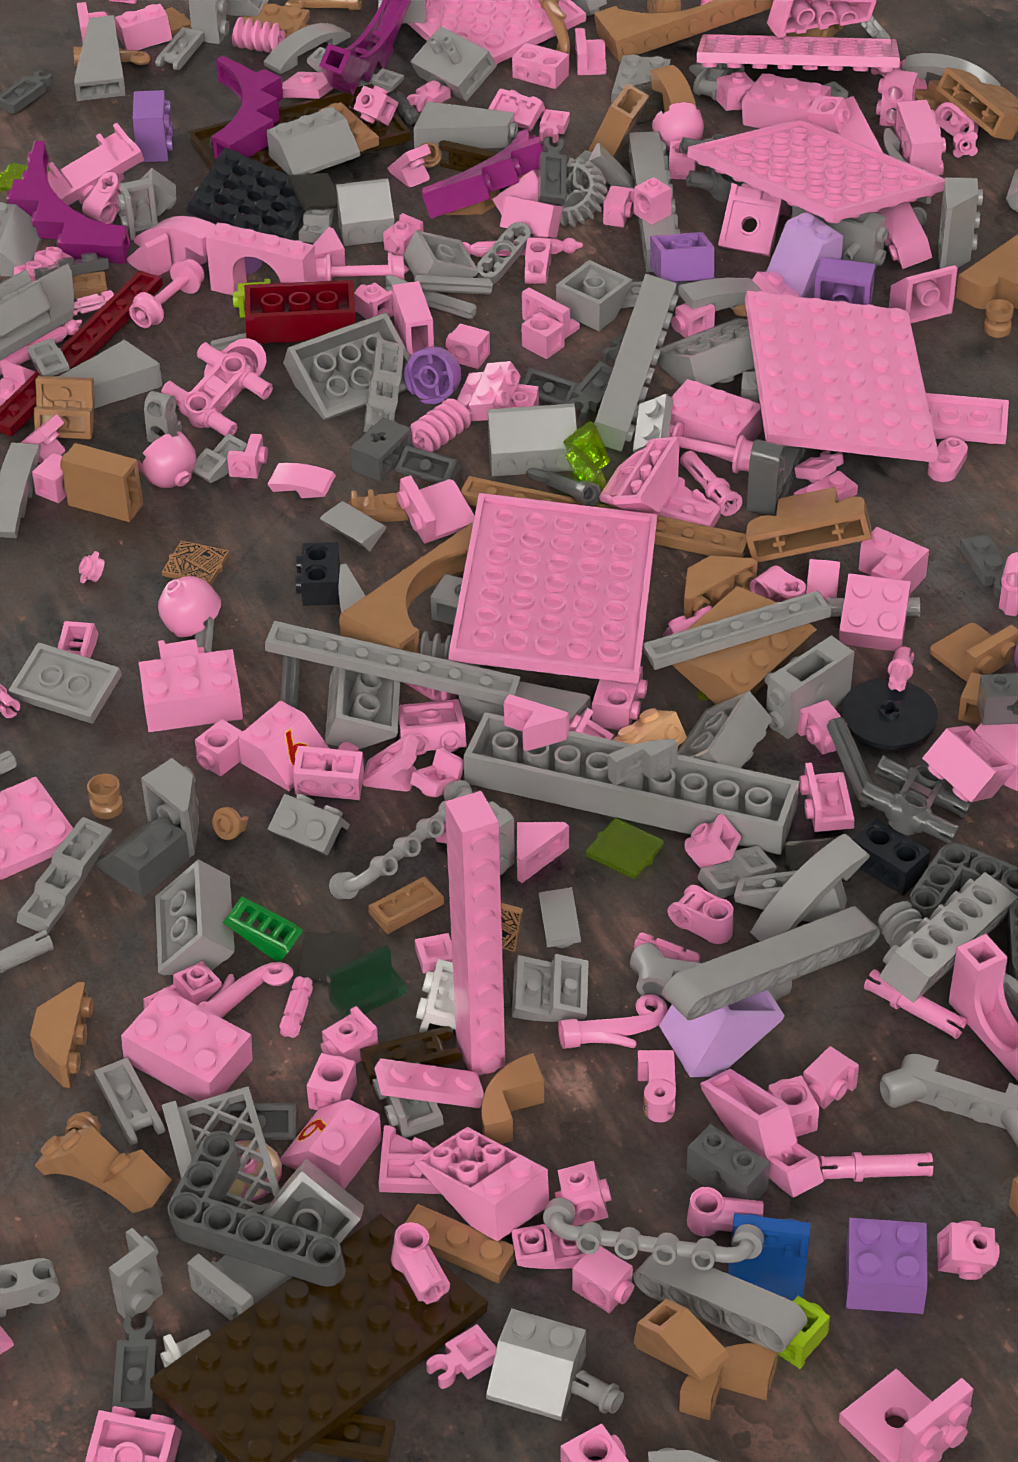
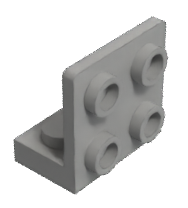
(232, 1283)

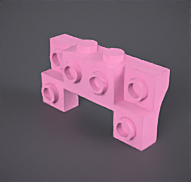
(115, 154)

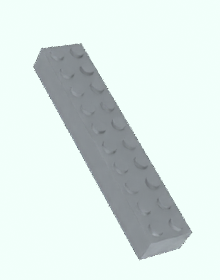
(678, 800)

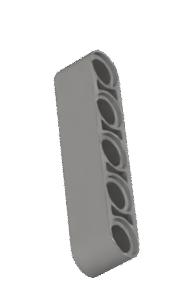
(723, 1301)

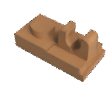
(380, 507)

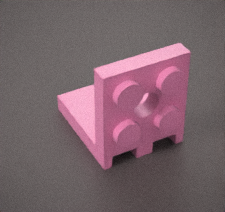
(755, 204)
(929, 1424)

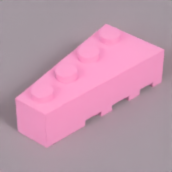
(800, 15)

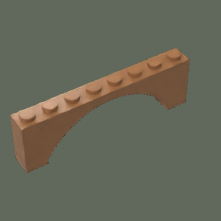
(639, 32)
(384, 612)

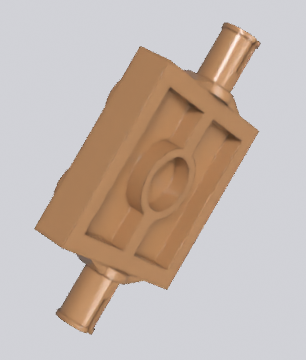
(289, 18)

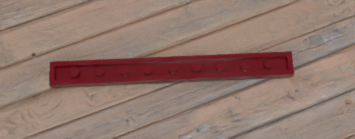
(80, 347)

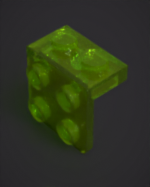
(587, 454)

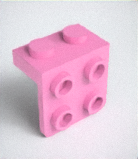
(434, 509)

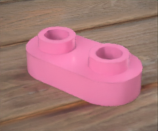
(958, 121)
(949, 460)

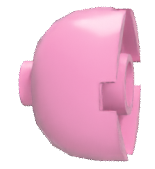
(679, 122)
(169, 461)
(187, 605)

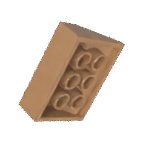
(742, 666)

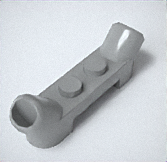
(656, 970)
(921, 1082)

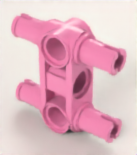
(217, 390)

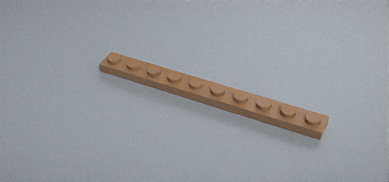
(668, 533)

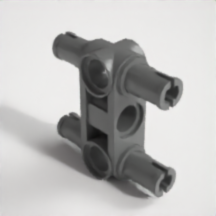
(716, 183)
(911, 808)

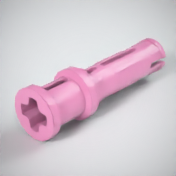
(715, 488)

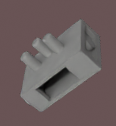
(453, 63)
(862, 237)
(807, 680)

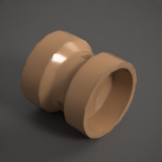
(998, 318)
(105, 796)

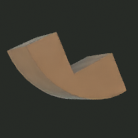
(672, 85)
(511, 1089)
(746, 1371)

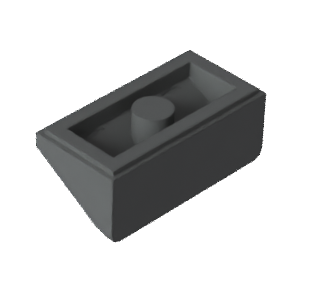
(551, 387)
(427, 465)
(276, 1120)

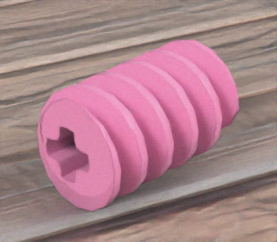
(255, 36)
(440, 425)

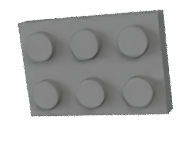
(636, 71)
(65, 682)

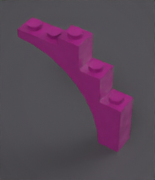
(370, 51)
(258, 112)
(493, 174)
(58, 221)

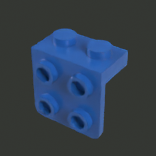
(782, 1259)

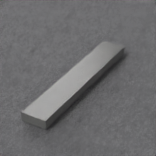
(736, 630)

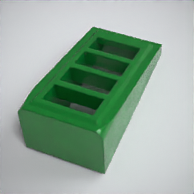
(266, 943)

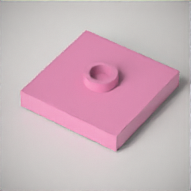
(306, 85)

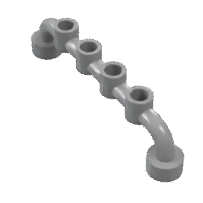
(346, 884)
(560, 1214)

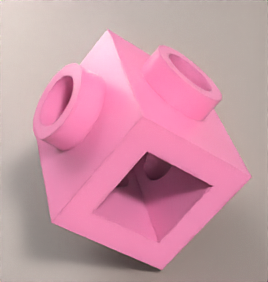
(732, 90)
(375, 105)
(585, 1191)
(967, 1249)

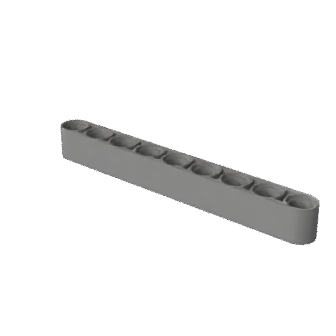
(770, 963)

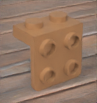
(976, 650)

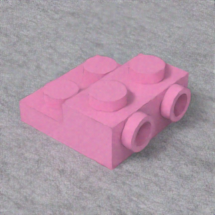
(489, 389)
(434, 725)
(130, 1439)

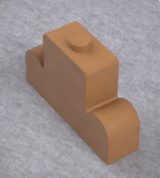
(984, 103)
(991, 277)
(808, 524)

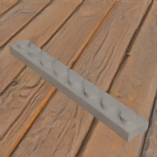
(391, 663)

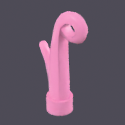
(234, 992)
(613, 1031)

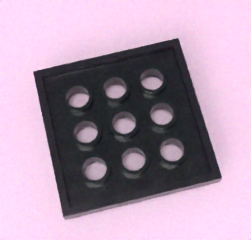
(244, 188)

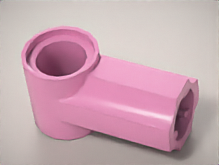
(1009, 589)
(720, 1211)
(418, 1263)

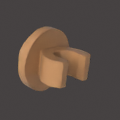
(228, 823)

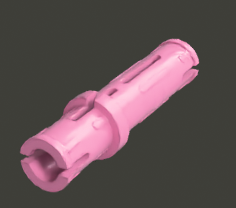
(922, 1008)
(875, 1166)

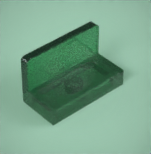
(365, 983)

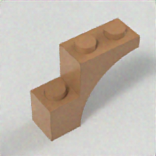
(88, 1156)

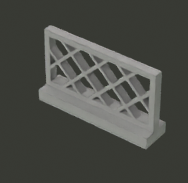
(185, 1146)

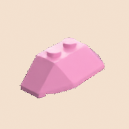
(645, 478)

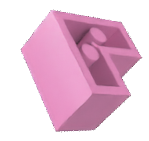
(893, 558)

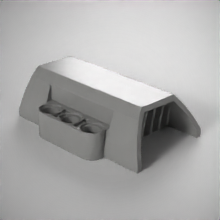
(33, 307)

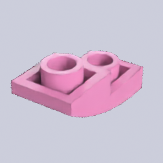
(41, 259)
(304, 478)
(193, 984)
(543, 1249)

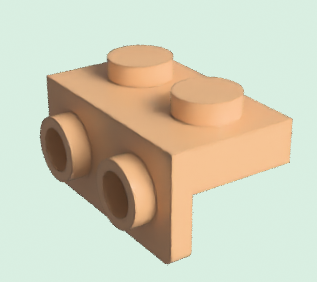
(653, 726)

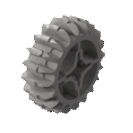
(582, 202)

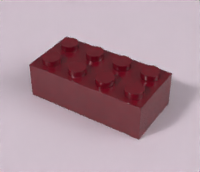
(297, 310)

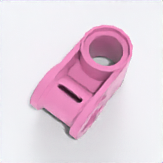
(102, 201)
(777, 585)
(705, 914)

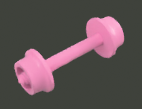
(326, 271)
(148, 310)
(740, 454)

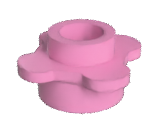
(958, 141)
(91, 567)

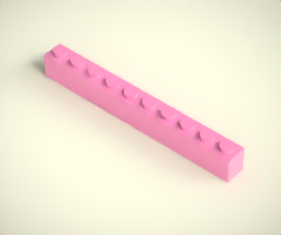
(905, 233)
(476, 931)

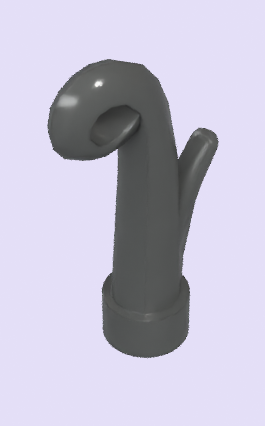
(583, 491)

